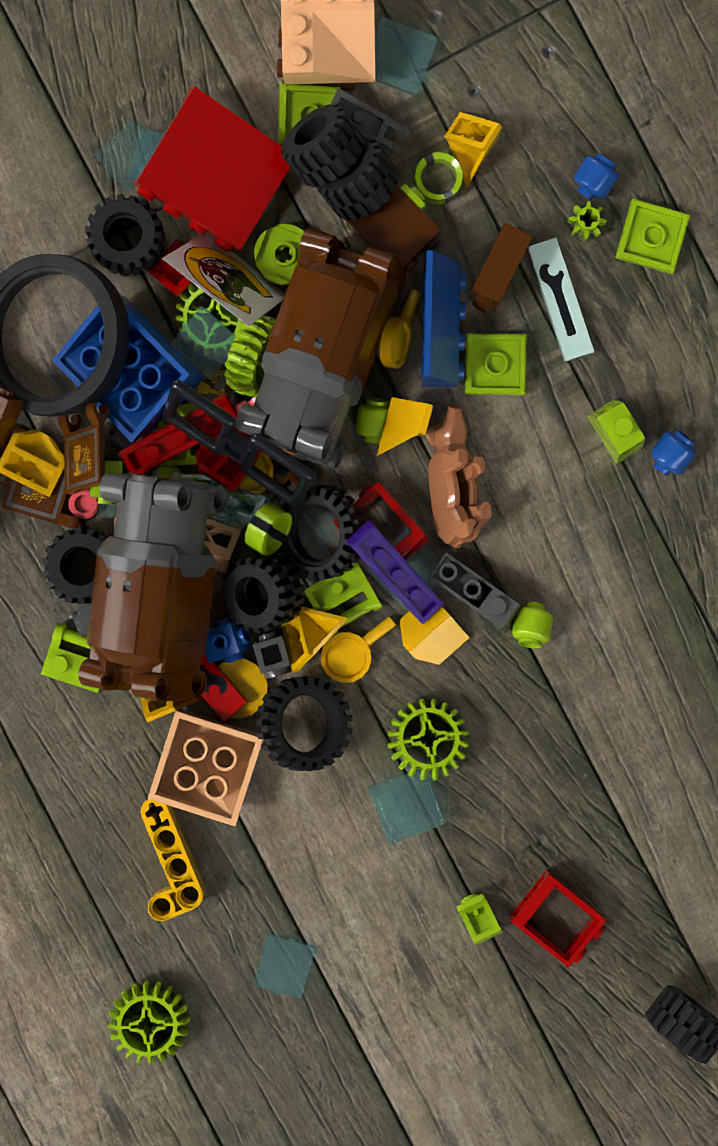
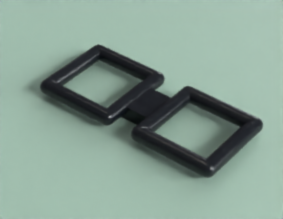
(237, 446)

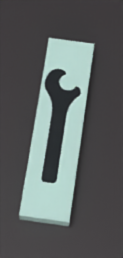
(560, 299)

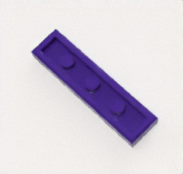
(395, 572)

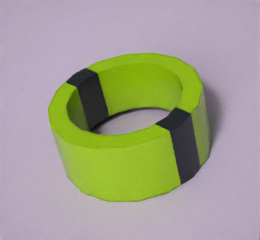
(448, 160)
(268, 529)

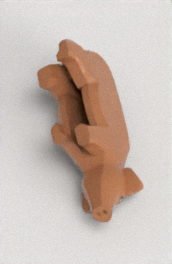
(453, 481)

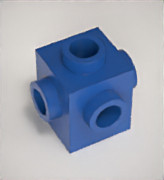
(227, 642)

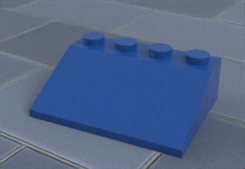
(442, 321)
(146, 378)

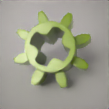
(593, 216)

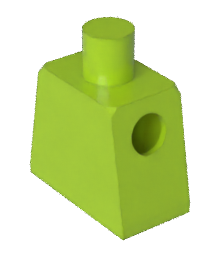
(617, 430)

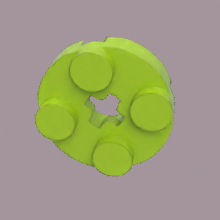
(265, 253)

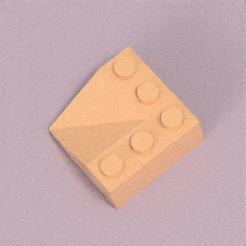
(328, 41)
(206, 767)

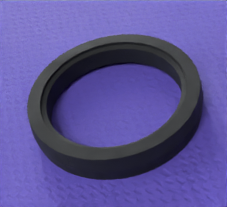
(115, 325)

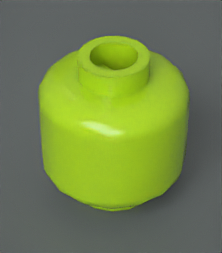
(371, 419)
(533, 625)

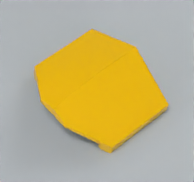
(32, 461)
(433, 639)

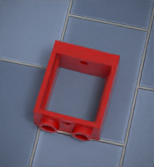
(413, 540)
(534, 898)

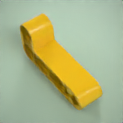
(166, 853)

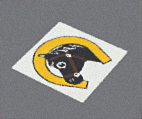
(217, 269)

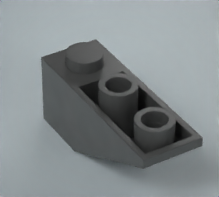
(475, 592)

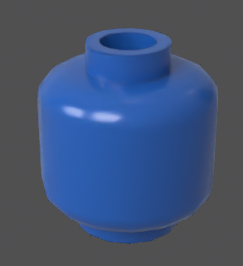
(596, 176)
(673, 453)

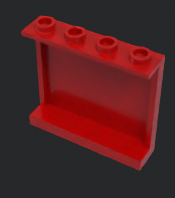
(213, 171)

